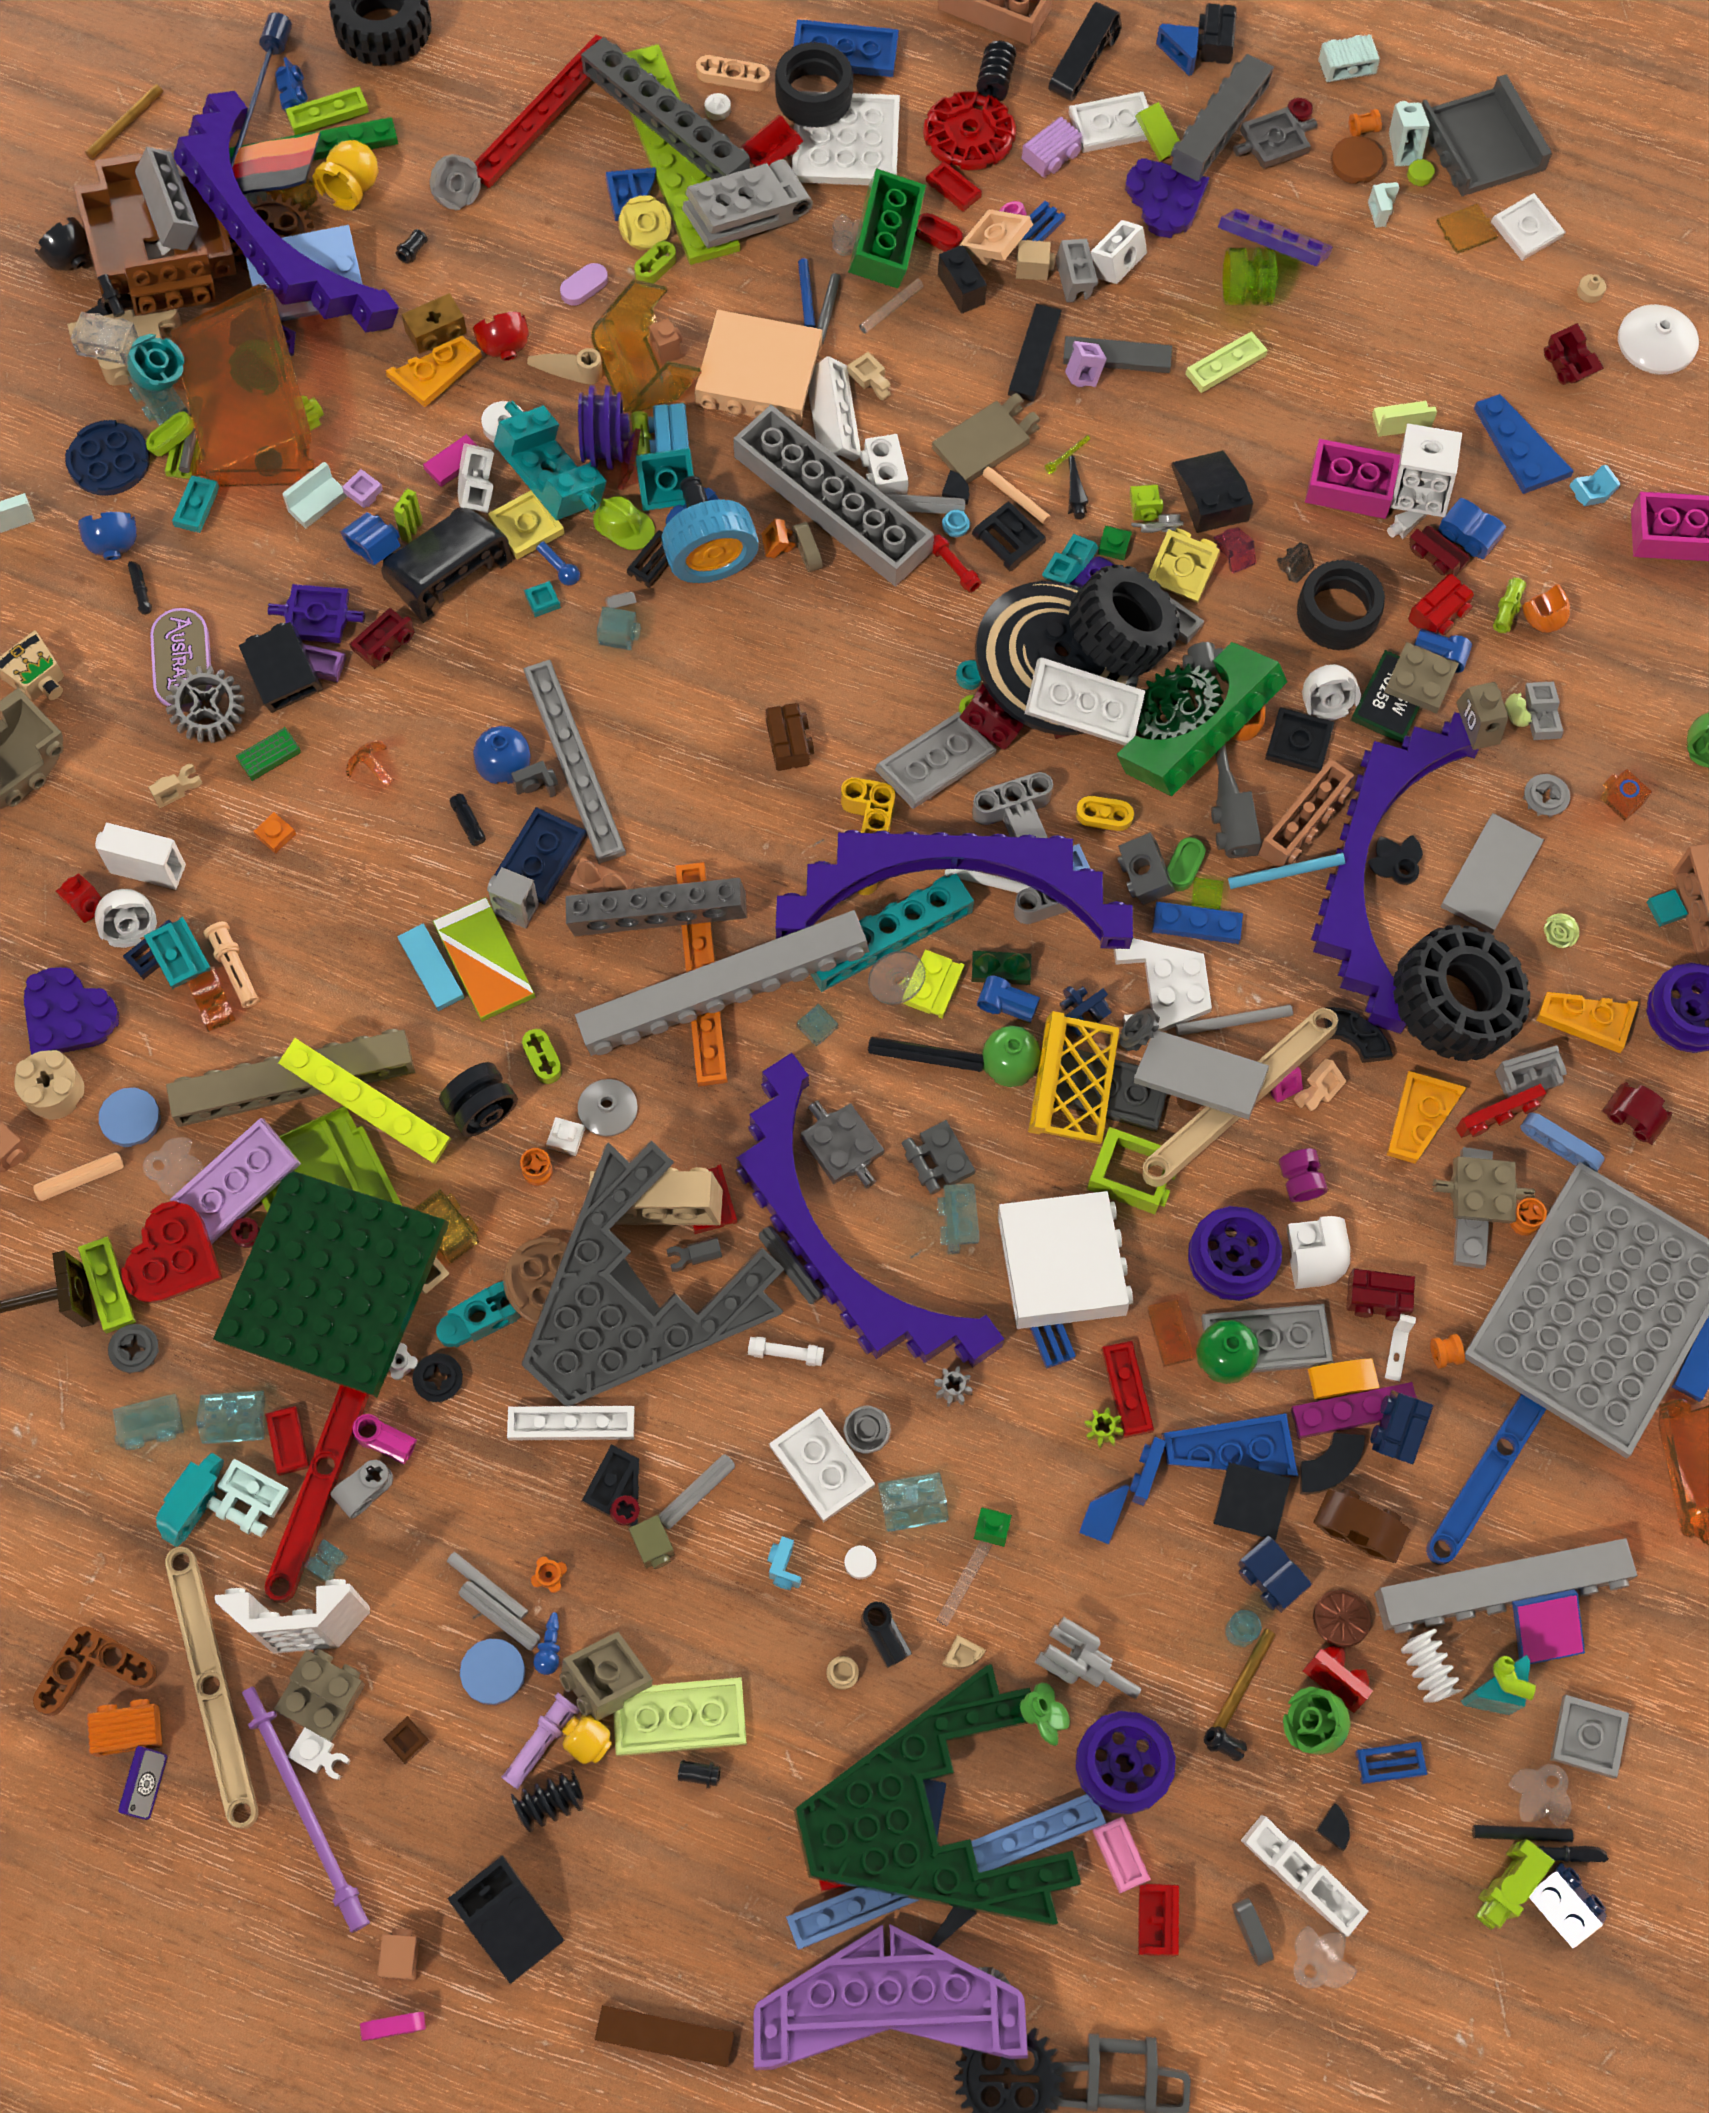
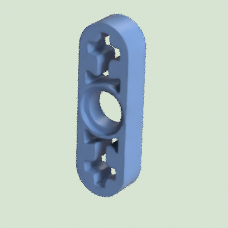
(1561, 1141)

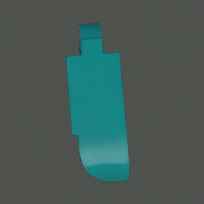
(458, 1329)
(188, 1500)

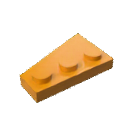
(435, 372)
(1420, 1114)

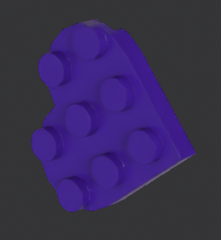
(1166, 196)
(65, 1014)

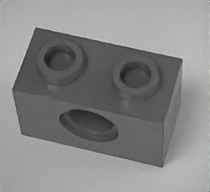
(1156, 881)

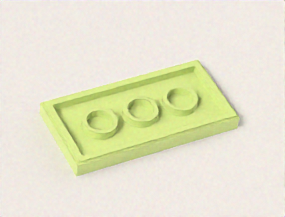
(681, 1717)

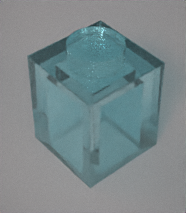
(618, 628)

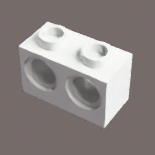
(889, 466)

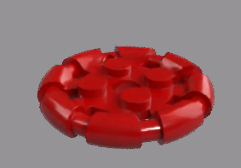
(969, 143)

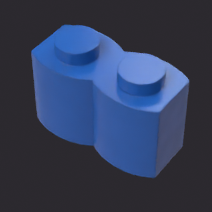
(1472, 528)
(371, 538)

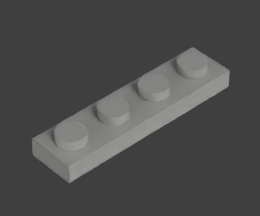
(1471, 1235)

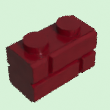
(1380, 1294)

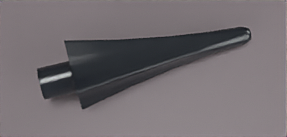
(1077, 495)
(954, 1920)

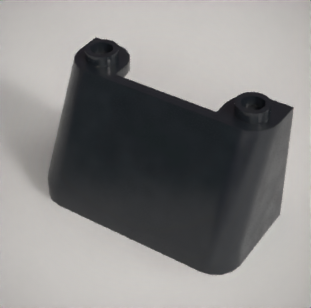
(443, 559)

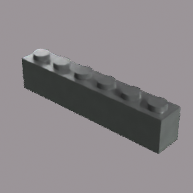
(1221, 117)

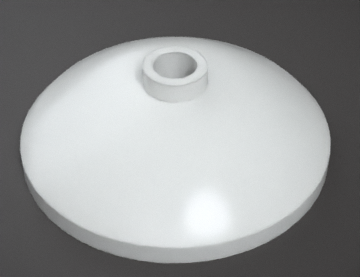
(1658, 339)

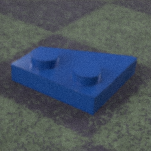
(627, 185)

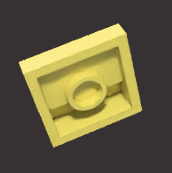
(1184, 564)

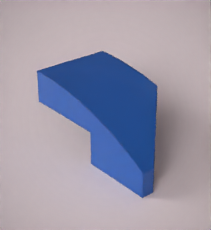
(1104, 1514)

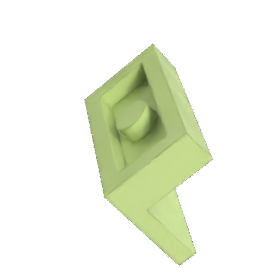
(1394, 418)

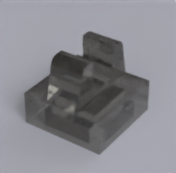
(1296, 562)

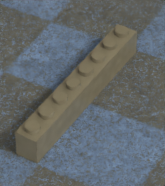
(270, 1084)

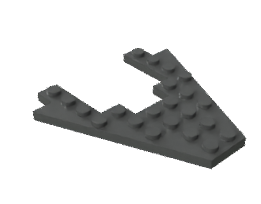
(600, 1334)

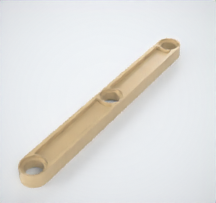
(1211, 1123)
(216, 1709)

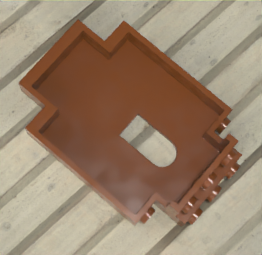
(120, 224)

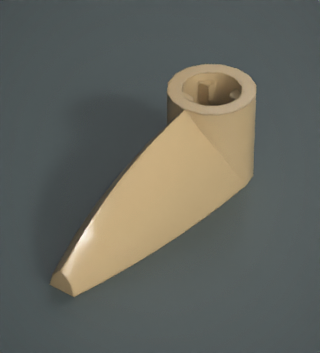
(582, 368)

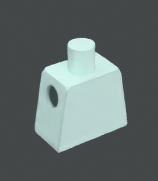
(1408, 123)

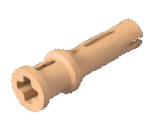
(227, 953)

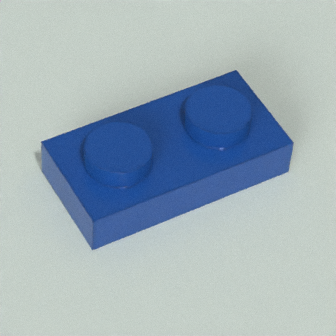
(1142, 1482)

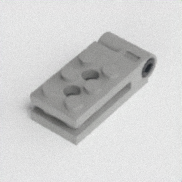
(746, 203)

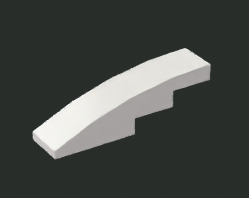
(1305, 1876)

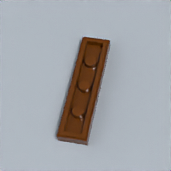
(664, 2036)

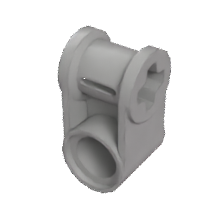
(360, 1489)

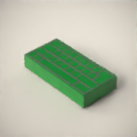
(268, 754)

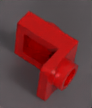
(80, 897)

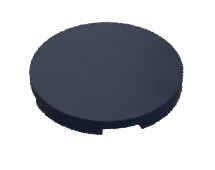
(107, 458)

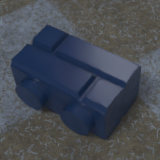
(1401, 1426)

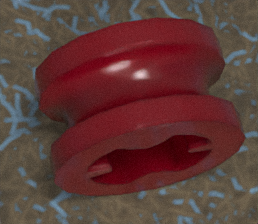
(237, 1228)
(621, 1520)

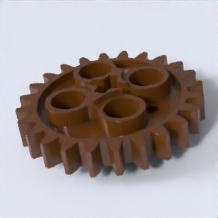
(278, 216)

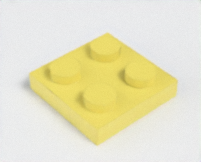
(526, 524)

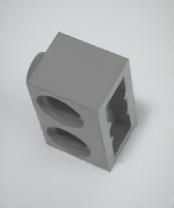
(513, 897)

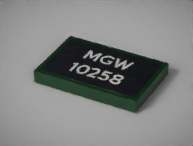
(1383, 711)

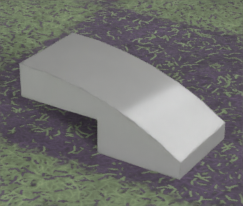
(1543, 706)

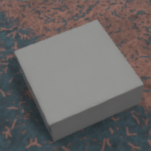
(620, 600)

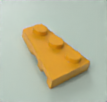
(1592, 1020)

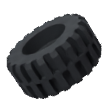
(381, 39)
(1124, 620)

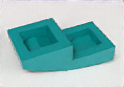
(1071, 561)

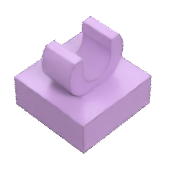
(362, 488)

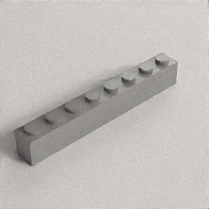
(1500, 1584)

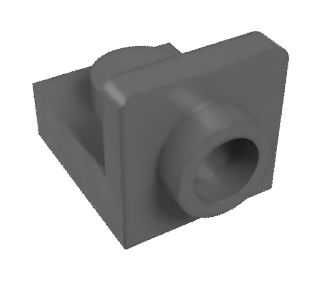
(534, 776)

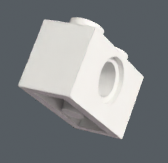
(1119, 251)

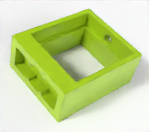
(1116, 1190)

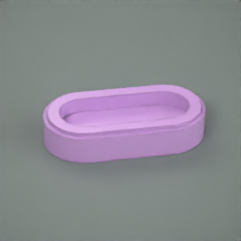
(584, 284)

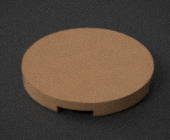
(531, 1275)

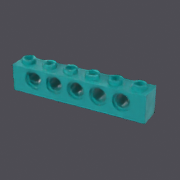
(906, 932)

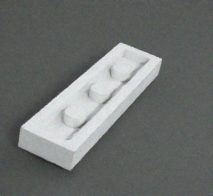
(571, 1423)

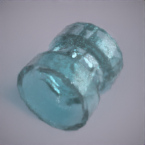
(329, 1554)
(1248, 1625)

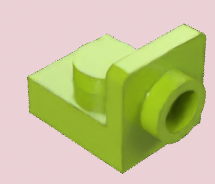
(1145, 502)

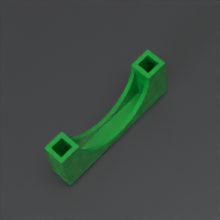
(1173, 761)

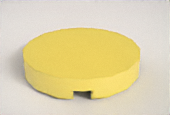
(644, 222)

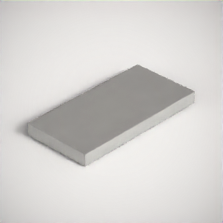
(935, 760)
(1492, 873)
(1201, 1074)
(1285, 1335)

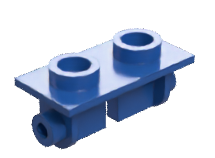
(290, 85)

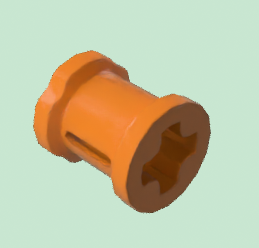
(1365, 122)

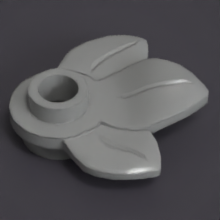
(1164, 522)

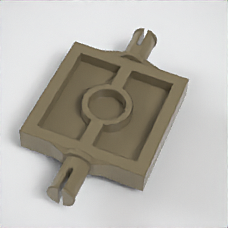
(1483, 1190)

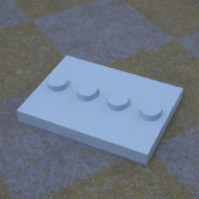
(327, 247)

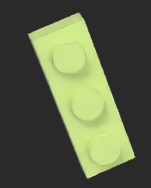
(1226, 362)

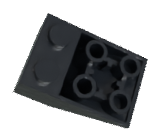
(506, 1919)

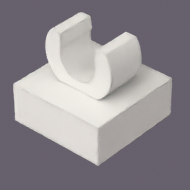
(565, 1136)

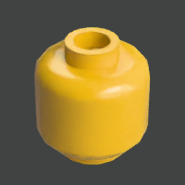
(586, 1739)

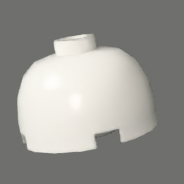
(1330, 692)
(124, 918)

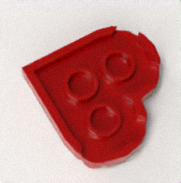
(172, 1255)

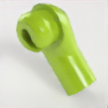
(1508, 1680)

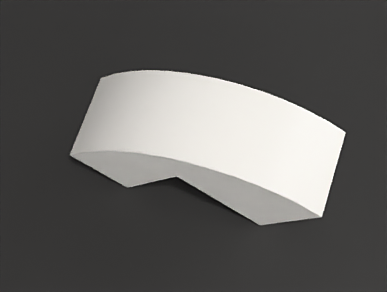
(473, 481)

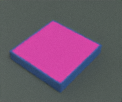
(1548, 1626)

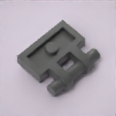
(945, 1152)

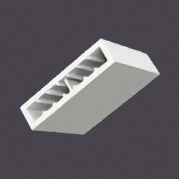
(1064, 1260)

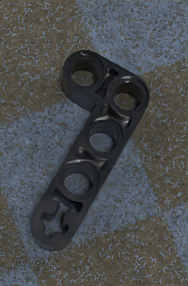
(1098, 29)

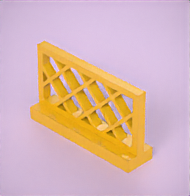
(1048, 1074)

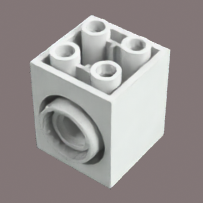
(1426, 470)

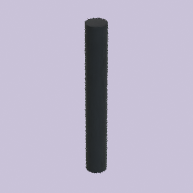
(1522, 1833)

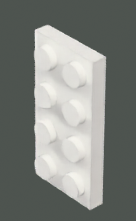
(1084, 702)

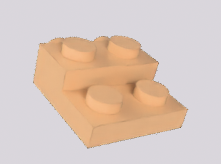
(995, 236)

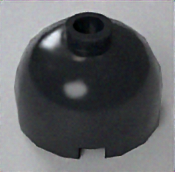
(64, 246)

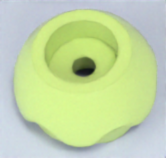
(1517, 710)
(1561, 938)

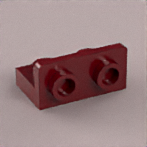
(990, 719)

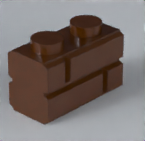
(787, 736)

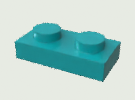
(195, 504)

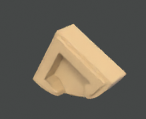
(963, 1654)

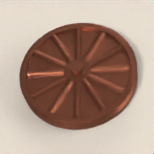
(1342, 1618)

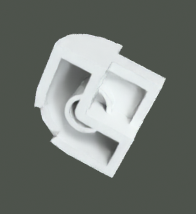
(1318, 1251)

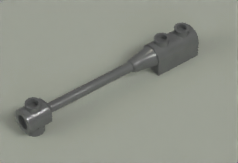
(1233, 809)

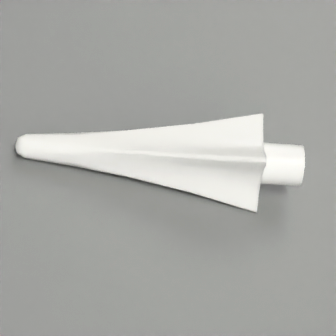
(1405, 523)

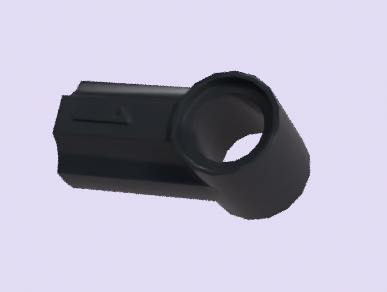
(887, 1636)

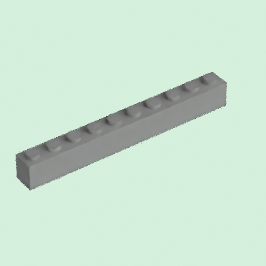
(722, 983)

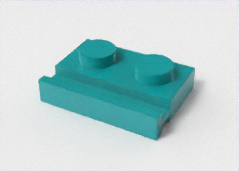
(177, 952)

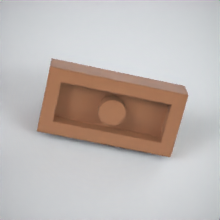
(597, 878)

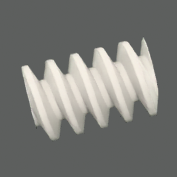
(1430, 1667)

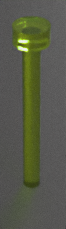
(1051, 467)

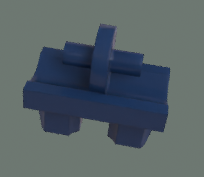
(1095, 1005)

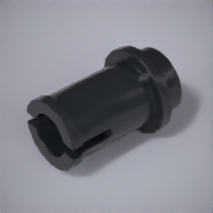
(407, 250)
(1219, 1740)
(699, 1773)

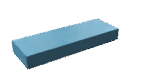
(430, 967)

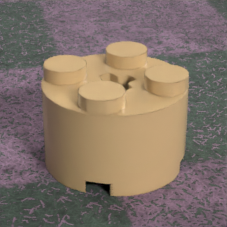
(50, 1069)

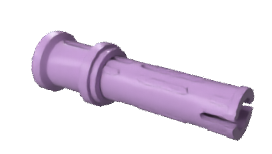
(549, 1728)

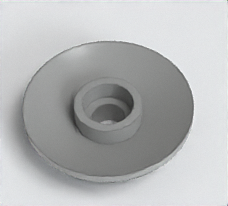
(608, 1120)

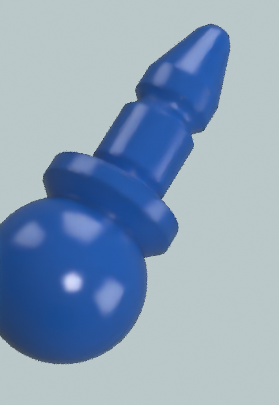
(547, 1660)

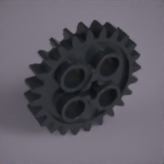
(1009, 2102)

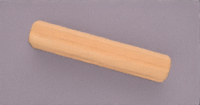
(78, 1176)

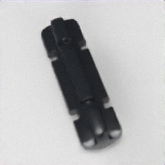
(467, 819)

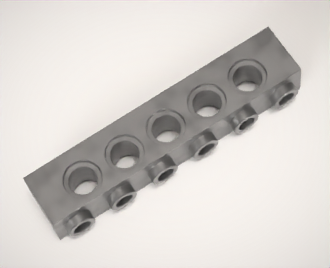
(656, 907)

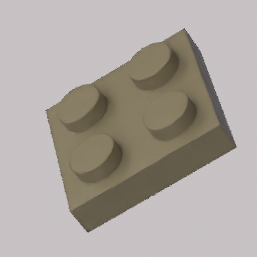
(1421, 677)

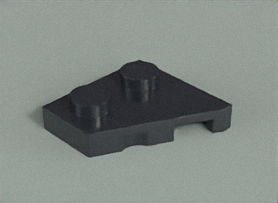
(613, 1479)

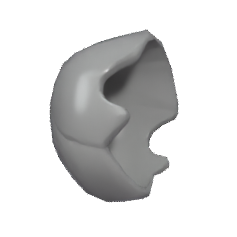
(867, 1429)

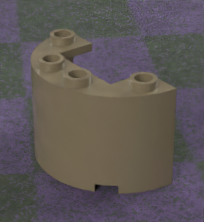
(27, 748)

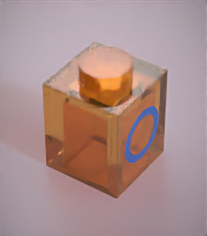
(1624, 794)

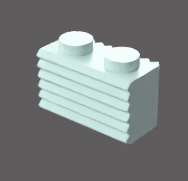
(1349, 58)

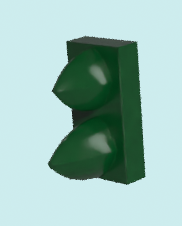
(1007, 965)

